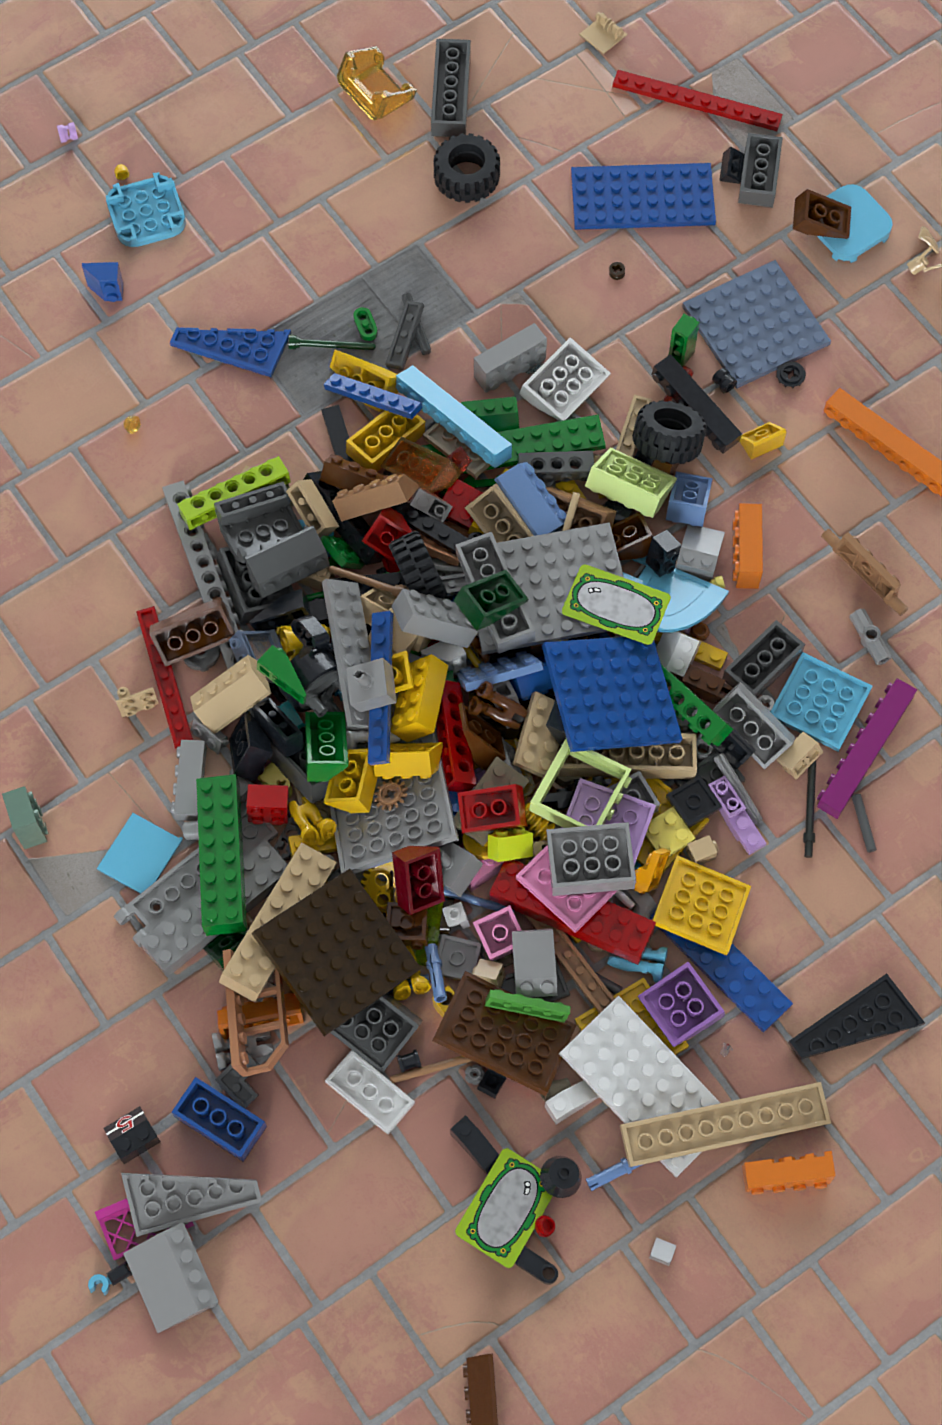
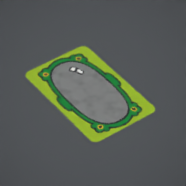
(616, 604)
(505, 1209)

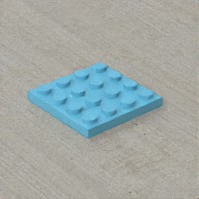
(820, 701)

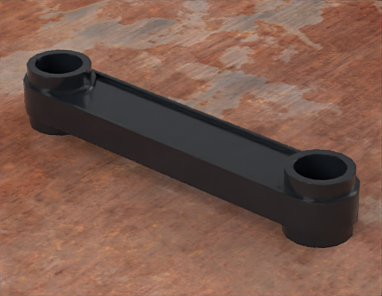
(535, 1265)

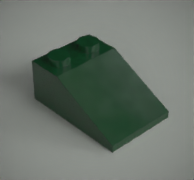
(490, 599)

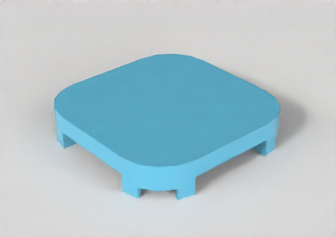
(146, 211)
(868, 224)

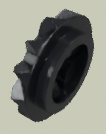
(787, 368)

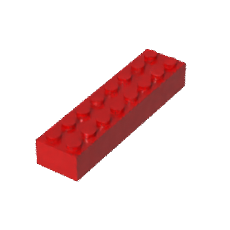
(609, 929)

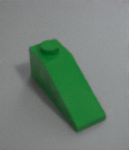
(278, 669)

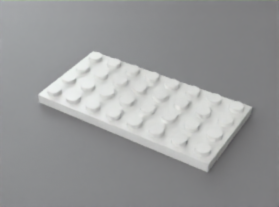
(635, 1071)

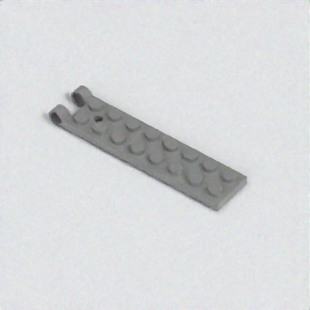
(182, 883)

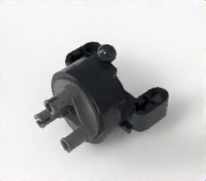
(314, 667)

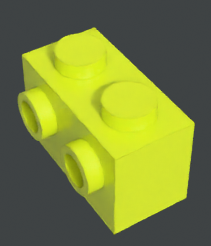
(510, 845)

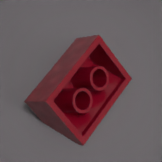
(418, 877)

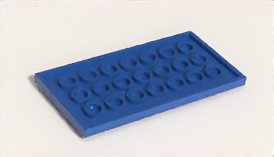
(643, 196)

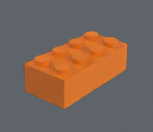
(747, 546)

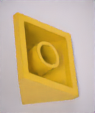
(763, 439)

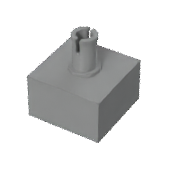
(371, 685)
(457, 867)

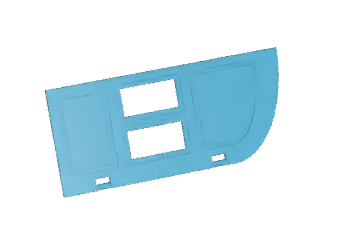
(690, 599)

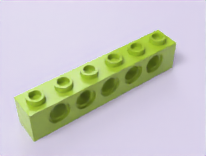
(240, 483)

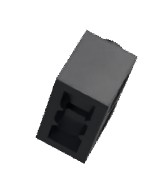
(663, 553)

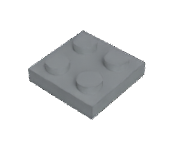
(458, 956)

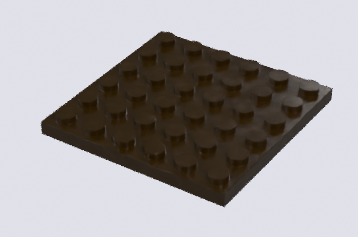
(336, 951)

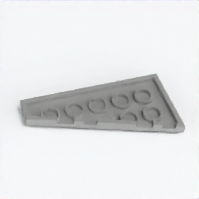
(168, 1200)

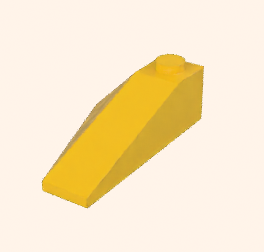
(364, 372)

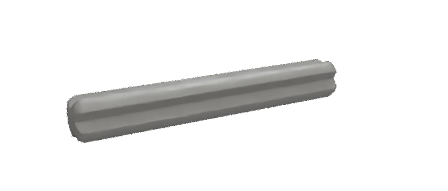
(730, 774)

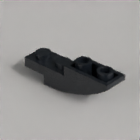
(563, 796)

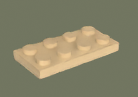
(536, 743)

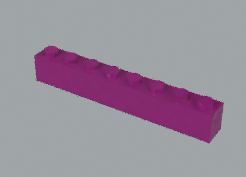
(866, 749)

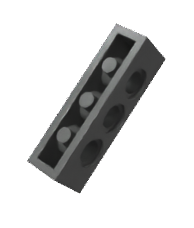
(564, 460)

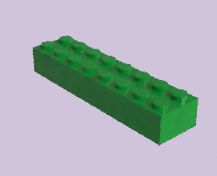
(221, 855)

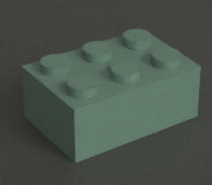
(25, 817)

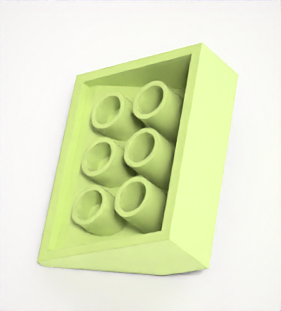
(630, 482)

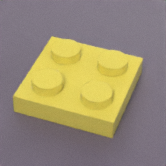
(669, 832)

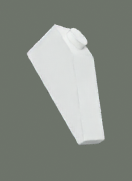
(570, 1101)

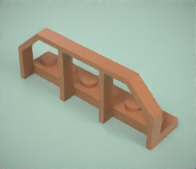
(237, 1020)

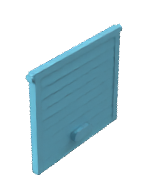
(139, 854)

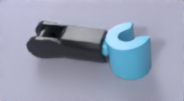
(113, 1277)

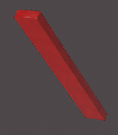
(165, 682)

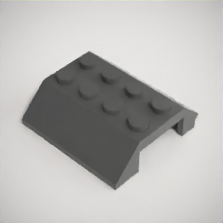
(256, 520)

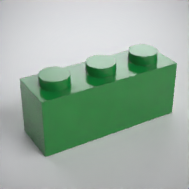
(684, 339)

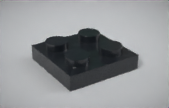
(694, 801)

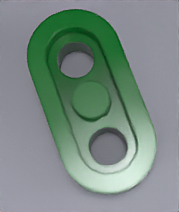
(366, 325)

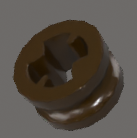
(620, 274)

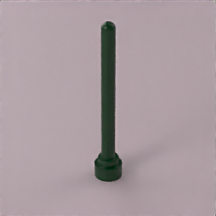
(296, 342)

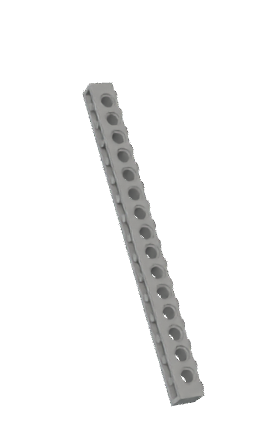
(174, 494)

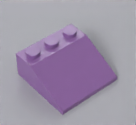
(681, 1005)

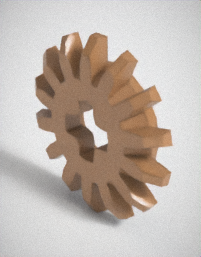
(383, 793)

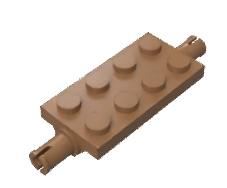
(867, 567)

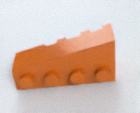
(789, 1173)

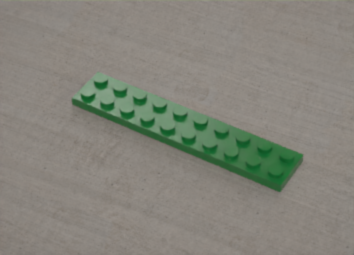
(559, 436)

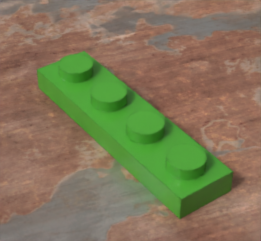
(528, 1006)

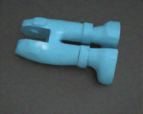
(655, 969)

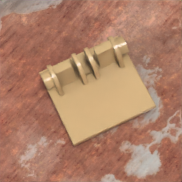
(603, 33)
(131, 704)

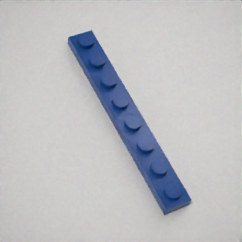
(380, 717)

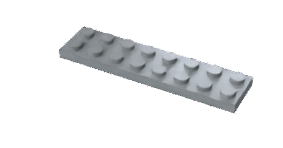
(348, 638)

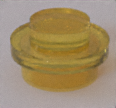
(132, 424)

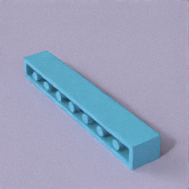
(454, 417)

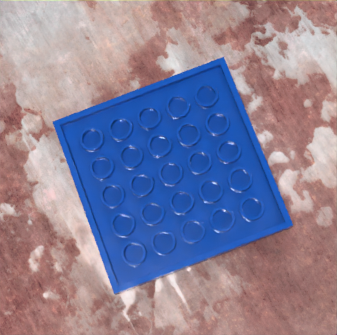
(611, 693)

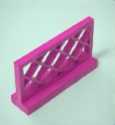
(113, 1211)

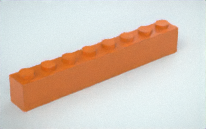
(886, 439)

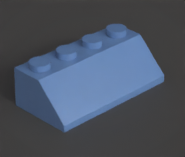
(531, 499)

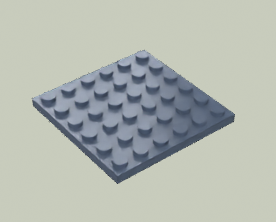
(756, 323)

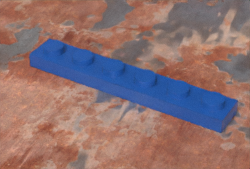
(373, 396)

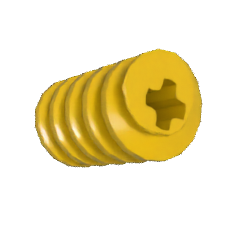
(537, 824)

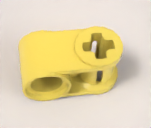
(273, 776)

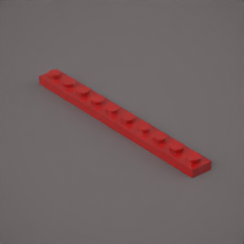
(697, 100)

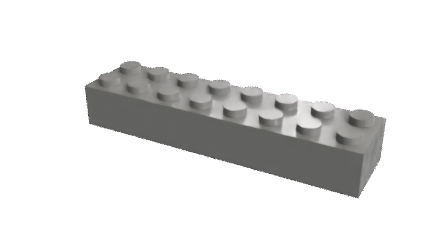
(182, 933)

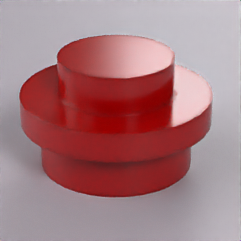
(544, 1226)

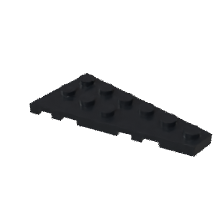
(866, 1016)

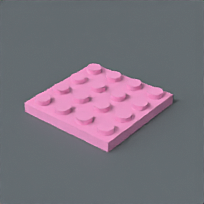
(571, 909)

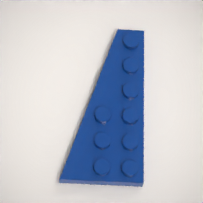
(238, 347)

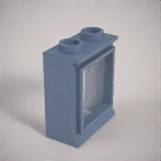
(253, 643)

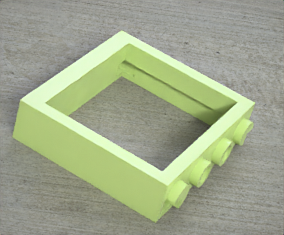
(593, 759)

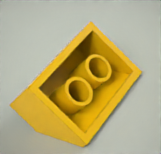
(411, 760)
(354, 786)

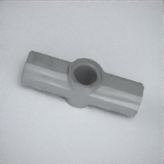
(875, 646)

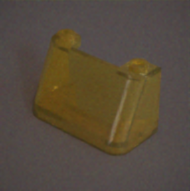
(370, 85)

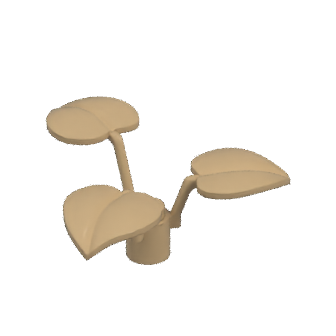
(920, 262)

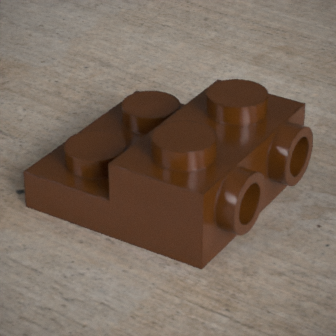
(412, 928)

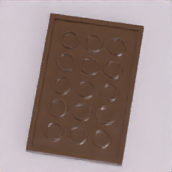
(503, 1040)

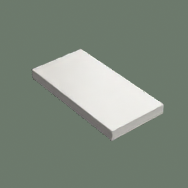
(370, 1092)

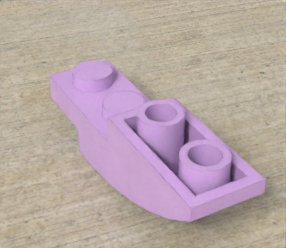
(736, 817)

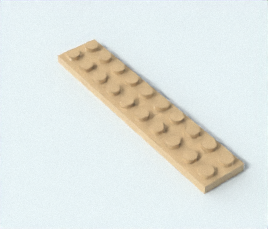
(724, 1124)

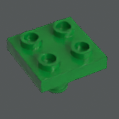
(341, 553)

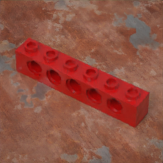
(455, 753)

